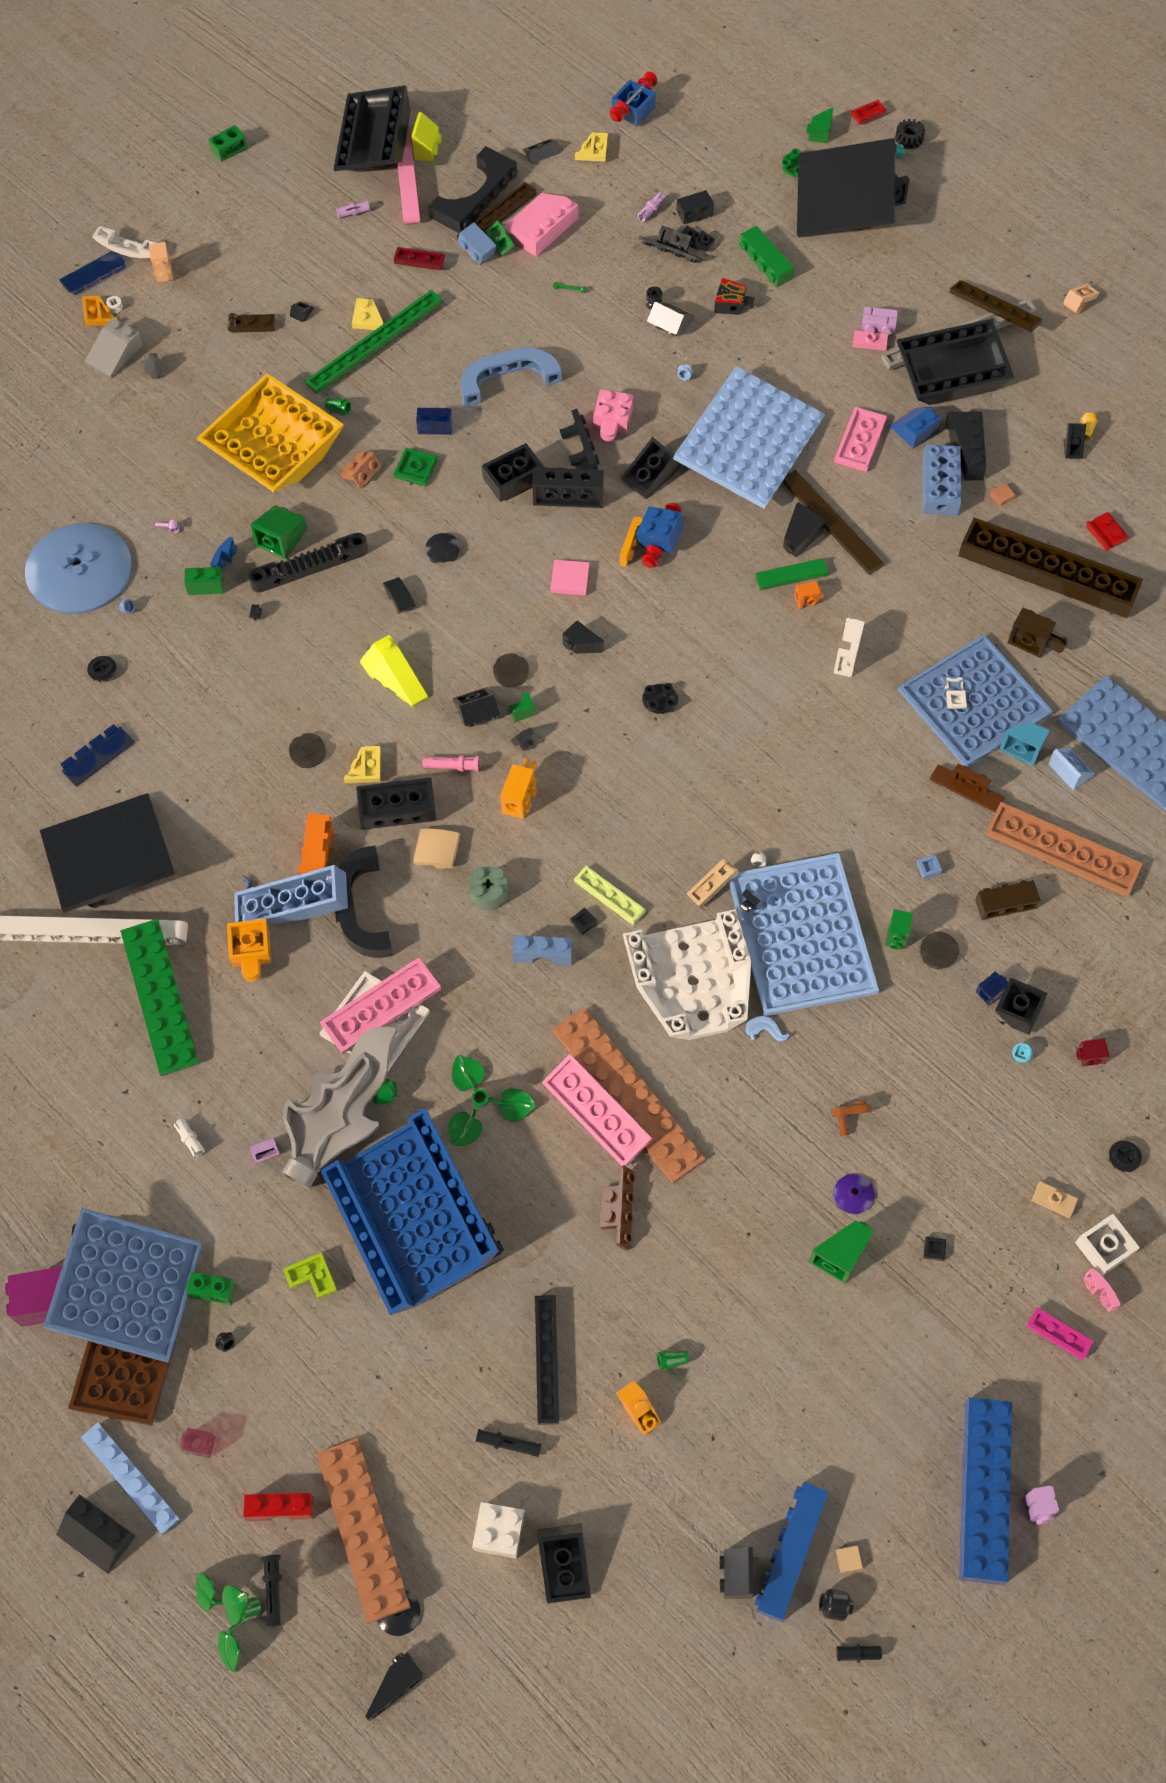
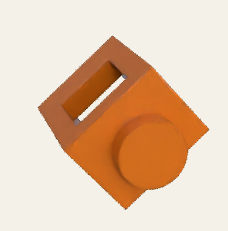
(808, 594)

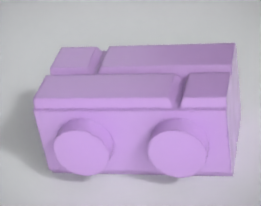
(879, 320)
(1041, 1505)

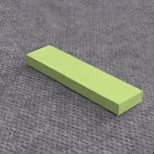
(609, 895)

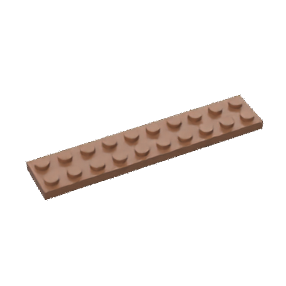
(602, 1059)

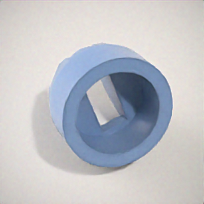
(127, 606)

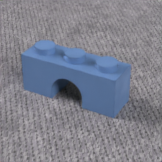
(531, 947)

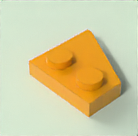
(95, 311)

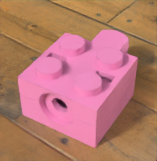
(612, 414)

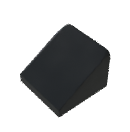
(300, 311)

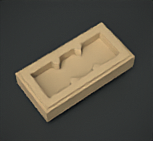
(1054, 1199)

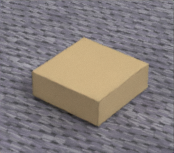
(849, 1559)

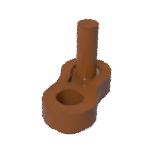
(859, 1108)

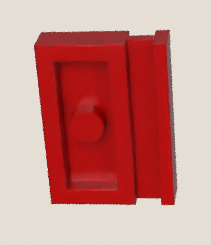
(1107, 531)

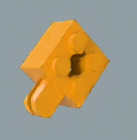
(519, 789)
(249, 947)

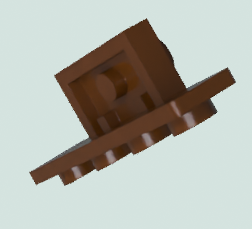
(968, 785)
(617, 1207)

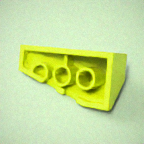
(389, 666)

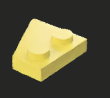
(594, 148)
(366, 315)
(366, 766)

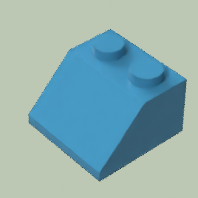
(1025, 742)

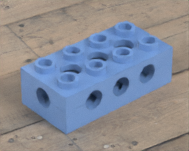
(941, 468)

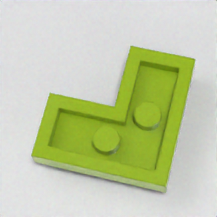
(311, 1270)

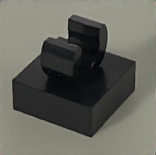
(522, 737)
(751, 900)

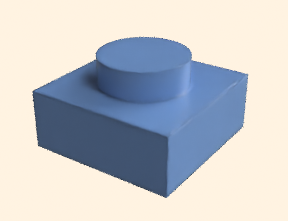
(929, 866)

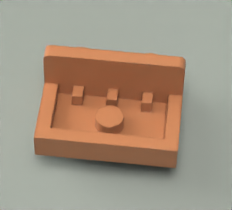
(361, 468)

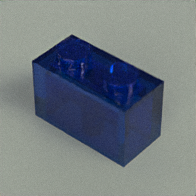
(434, 421)

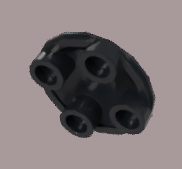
(442, 548)
(660, 698)

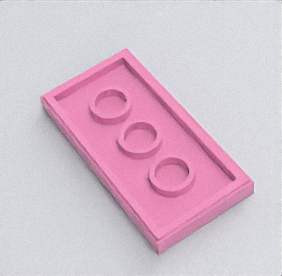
(860, 439)

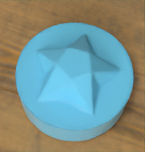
(1022, 1052)

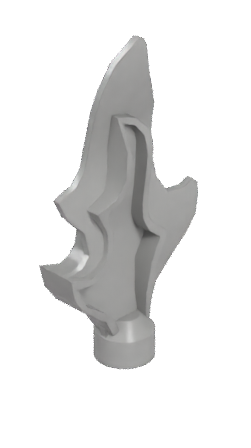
(335, 1110)

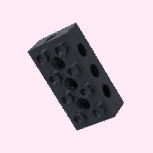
(553, 491)
(396, 803)

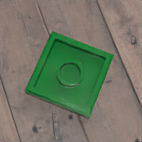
(415, 467)

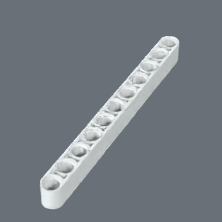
(82, 929)

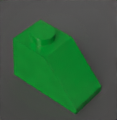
(820, 126)

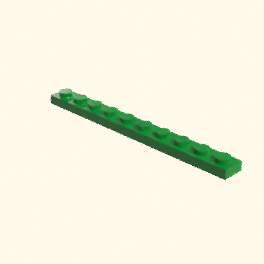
(373, 342)

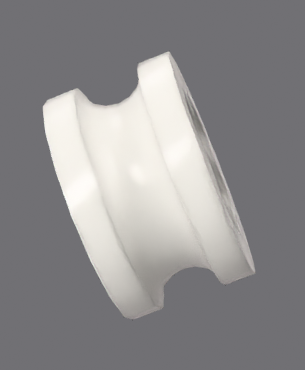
(114, 300)

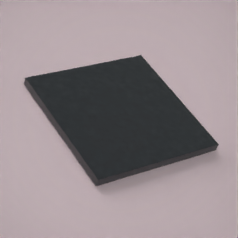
(846, 188)
(106, 852)

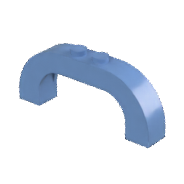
(506, 363)

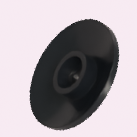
(405, 1622)

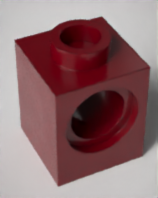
(1093, 1052)

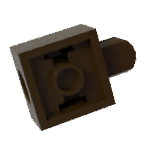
(1035, 633)

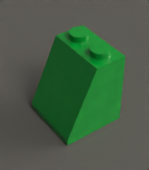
(278, 530)
(842, 1250)

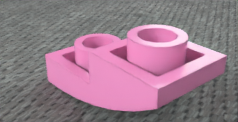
(1099, 1285)

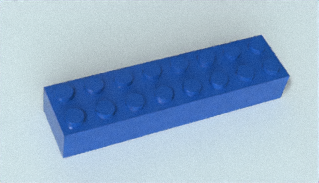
(986, 1491)

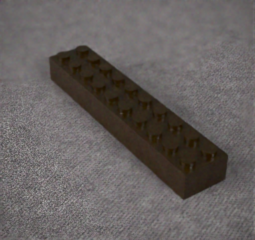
(1050, 567)

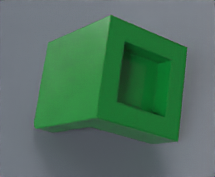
(522, 709)

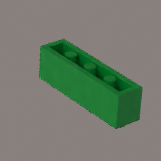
(766, 256)

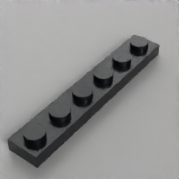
(546, 1360)

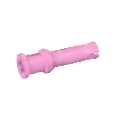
(461, 763)

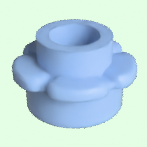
(685, 375)

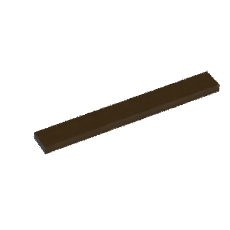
(833, 522)

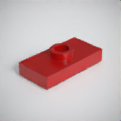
(868, 112)

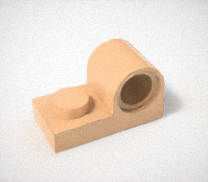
(1079, 296)

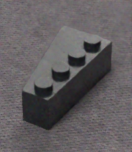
(968, 432)

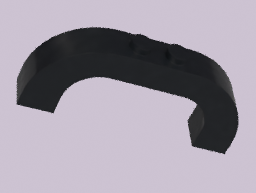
(368, 944)

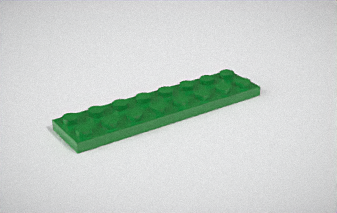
(159, 997)

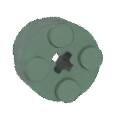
(487, 878)

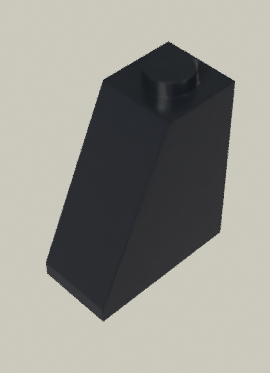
(802, 530)

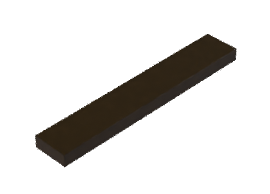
(505, 207)
(996, 306)

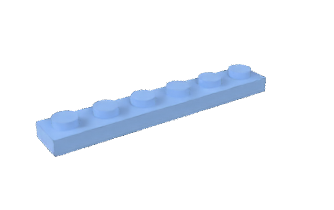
(130, 1478)

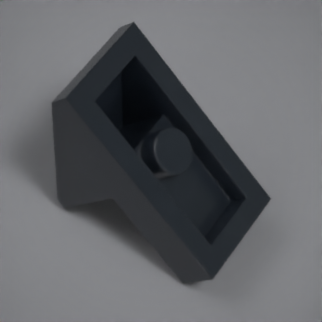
(1074, 441)

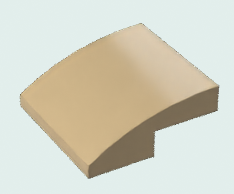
(436, 848)

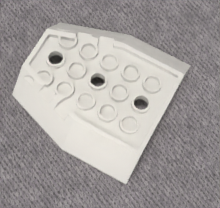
(714, 957)

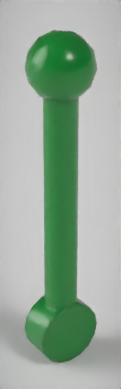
(556, 285)

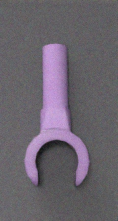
(172, 525)

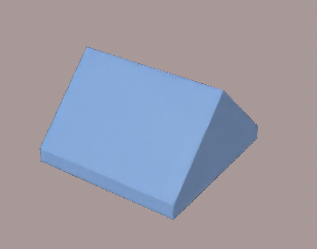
(1070, 767)

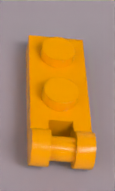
(631, 540)

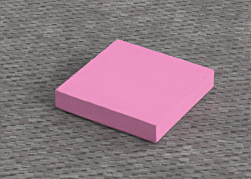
(570, 577)

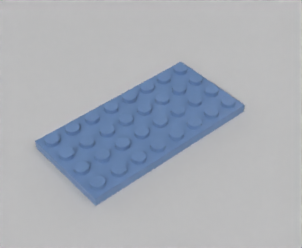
(1122, 735)

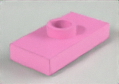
(870, 340)

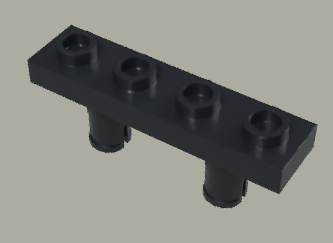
(579, 430)

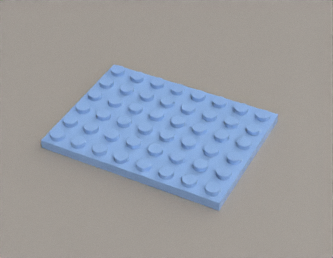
(749, 437)
(804, 936)

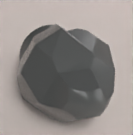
(152, 365)

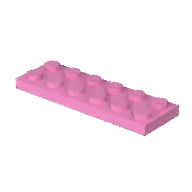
(381, 1004)
(597, 1110)

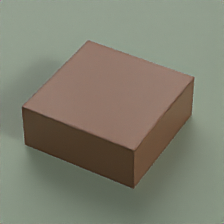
(1002, 494)

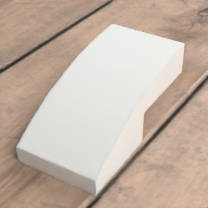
(960, 701)

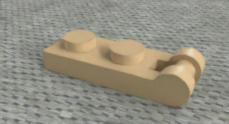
(712, 882)

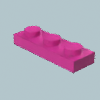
(1059, 1334)

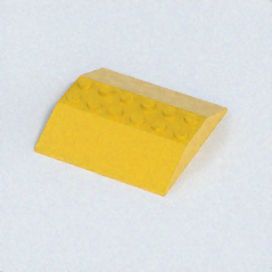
(272, 434)

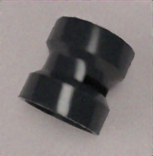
(653, 295)

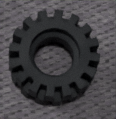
(910, 127)

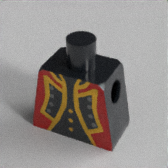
(732, 298)

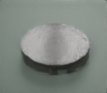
(511, 670)
(307, 750)
(939, 950)

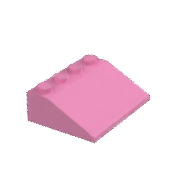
(542, 222)

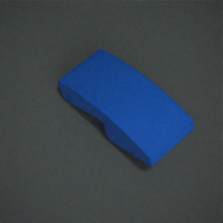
(224, 553)

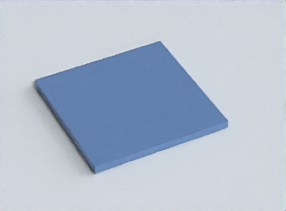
(994, 699)
(123, 1285)

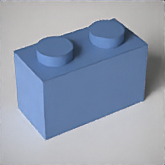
(476, 243)

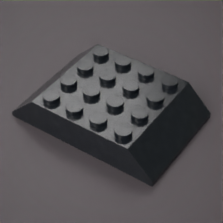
(373, 128)
(955, 362)

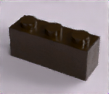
(1007, 899)

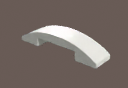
(121, 245)

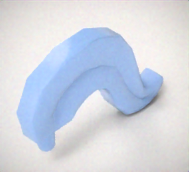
(762, 1023)

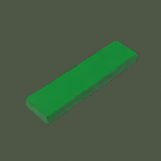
(791, 574)

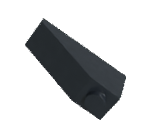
(398, 1680)

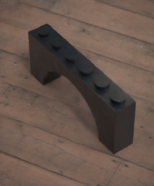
(460, 213)

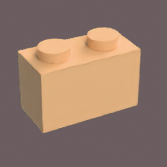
(161, 262)

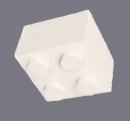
(1107, 1245)
(498, 1530)

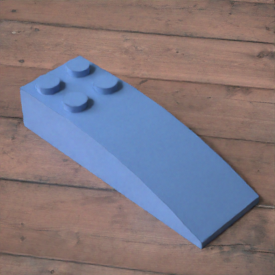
(294, 897)

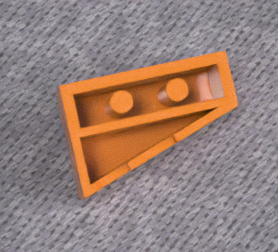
(317, 843)

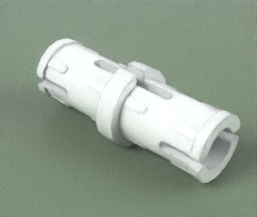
(189, 1137)

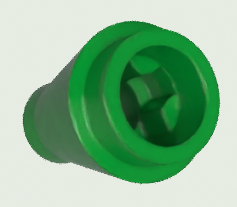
(340, 406)
(670, 1359)

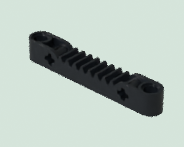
(352, 547)

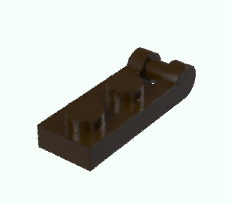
(251, 323)

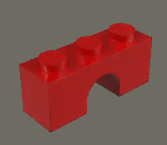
(286, 1505)

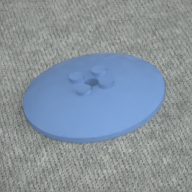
(82, 587)

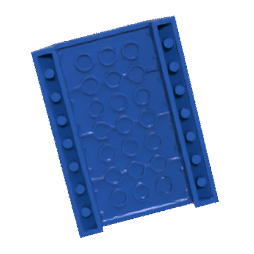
(410, 1215)

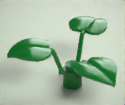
(465, 1128)
(238, 1609)

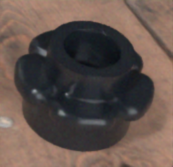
(255, 612)
(225, 1341)

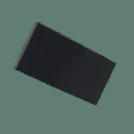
(700, 241)
(399, 594)

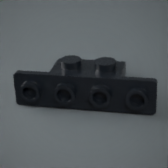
(674, 241)

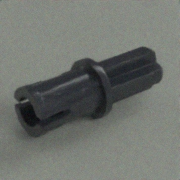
(858, 1653)

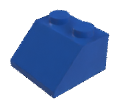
(917, 425)

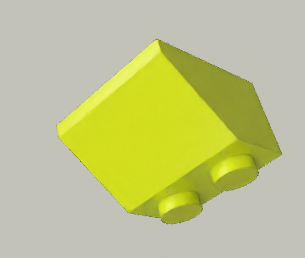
(425, 138)

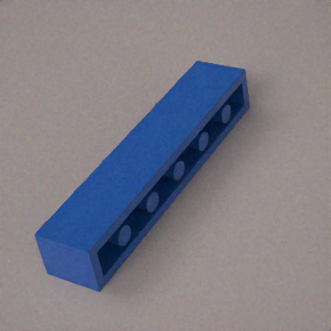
(792, 1551)

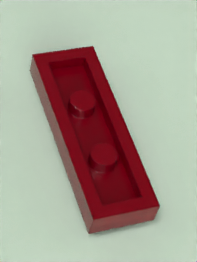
(419, 258)

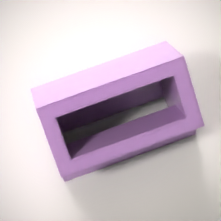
(260, 1147)

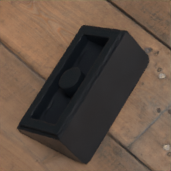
(541, 150)

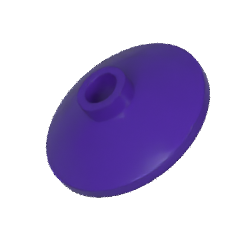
(853, 1203)

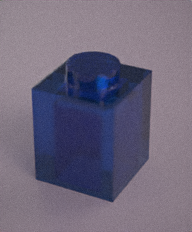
(992, 988)

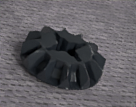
(94, 668)
(1124, 1147)

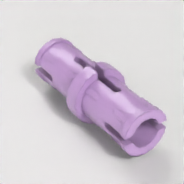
(651, 206)
(353, 209)

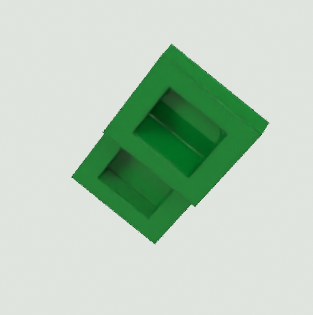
(500, 238)

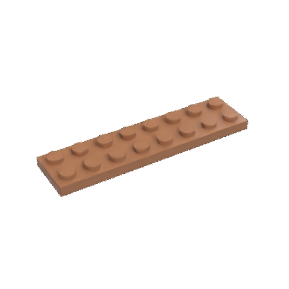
(1064, 849)
(363, 1531)

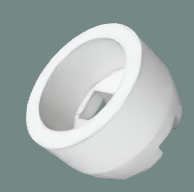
(758, 860)

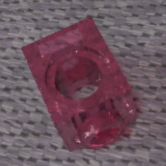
(206, 1446)

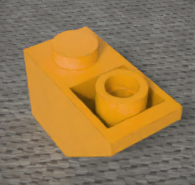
(639, 1407)

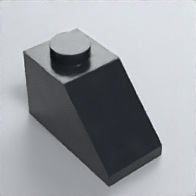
(582, 640)

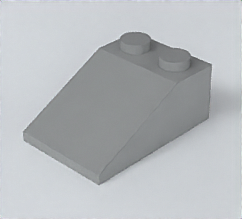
(114, 347)

